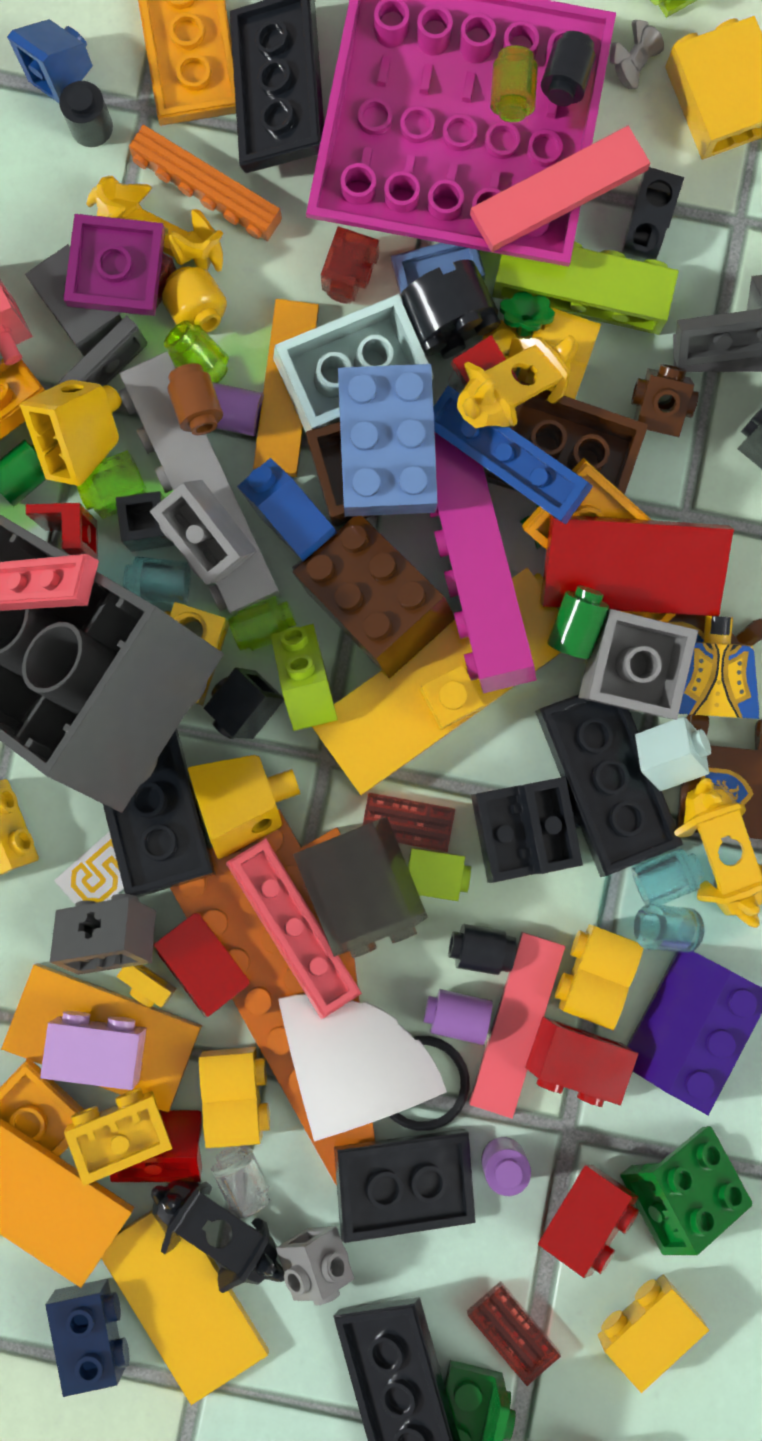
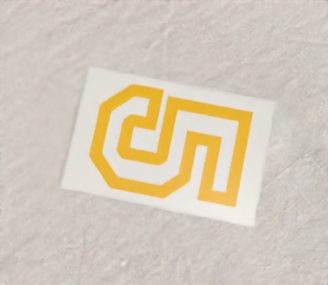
(93, 875)

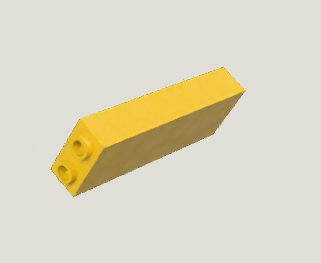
(388, 719)

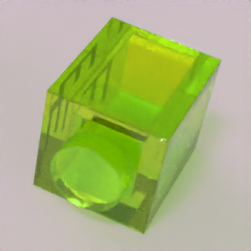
(111, 479)

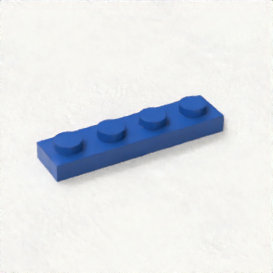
(512, 459)

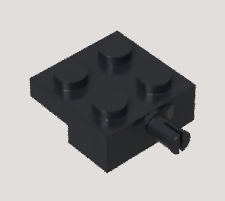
(527, 830)

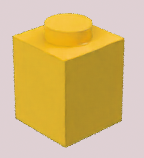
(451, 697)

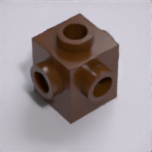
(668, 415)

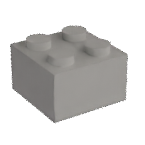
(639, 665)

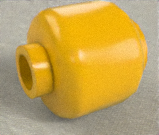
(194, 297)

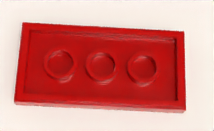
(639, 563)

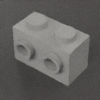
(203, 531)

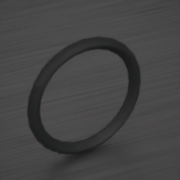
(462, 1097)

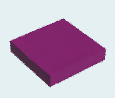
(114, 264)

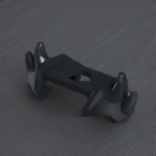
(248, 1255)

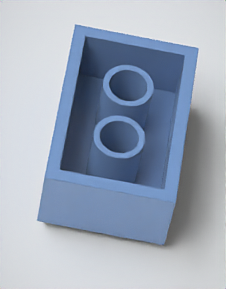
(387, 440)

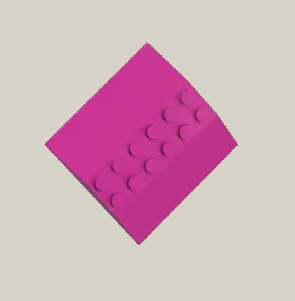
(414, 125)

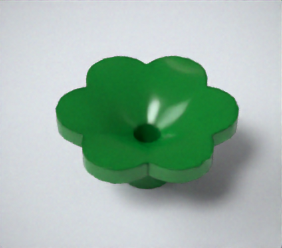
(526, 312)

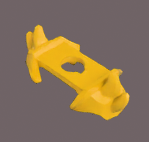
(123, 201)
(495, 394)
(715, 816)

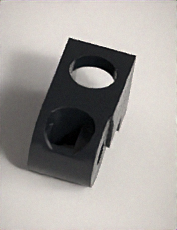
(652, 212)

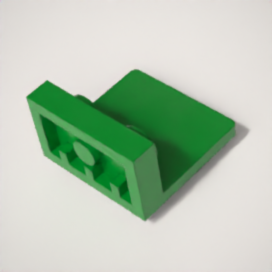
(689, 1194)
(479, 1403)

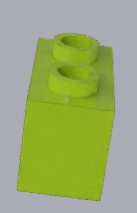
(303, 677)

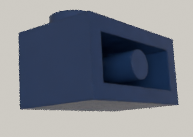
(87, 1337)

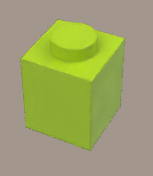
(439, 874)

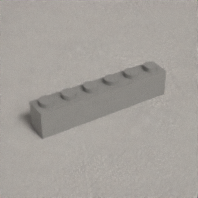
(188, 459)

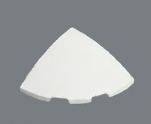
(355, 1065)

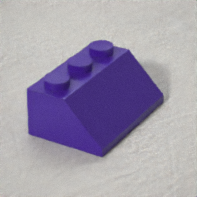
(695, 1029)

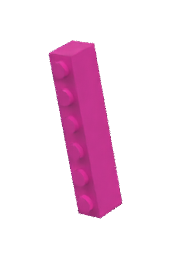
(479, 573)

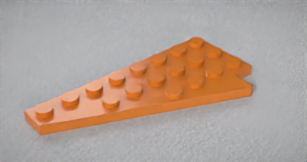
(247, 941)

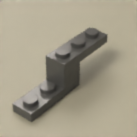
(722, 335)

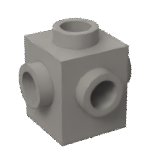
(315, 1265)

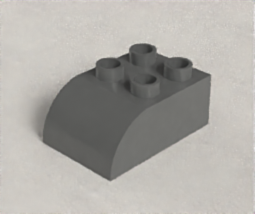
(96, 684)

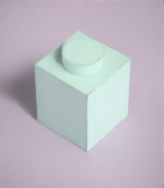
(673, 753)

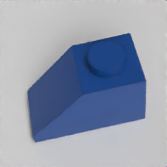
(50, 56)
(286, 509)

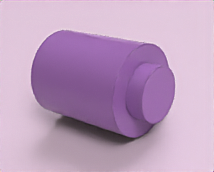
(240, 409)
(459, 1016)
(505, 1166)

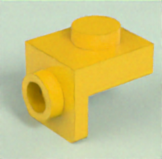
(146, 985)

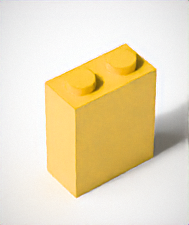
(720, 84)

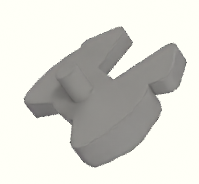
(629, 64)

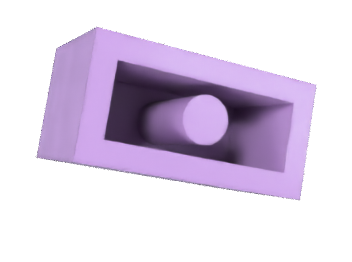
(93, 1051)

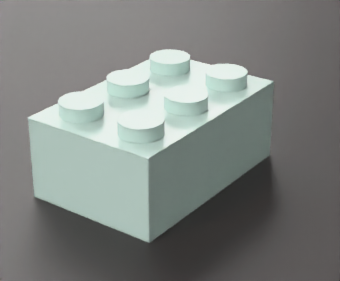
(364, 338)

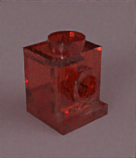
(348, 264)

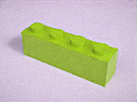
(595, 287)

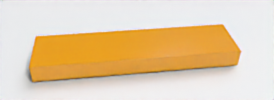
(279, 424)

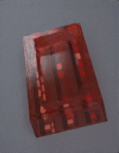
(413, 821)
(513, 1333)

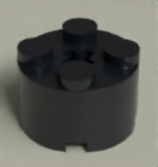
(450, 308)

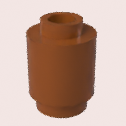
(194, 399)

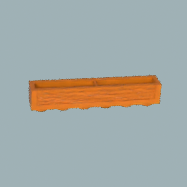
(205, 183)

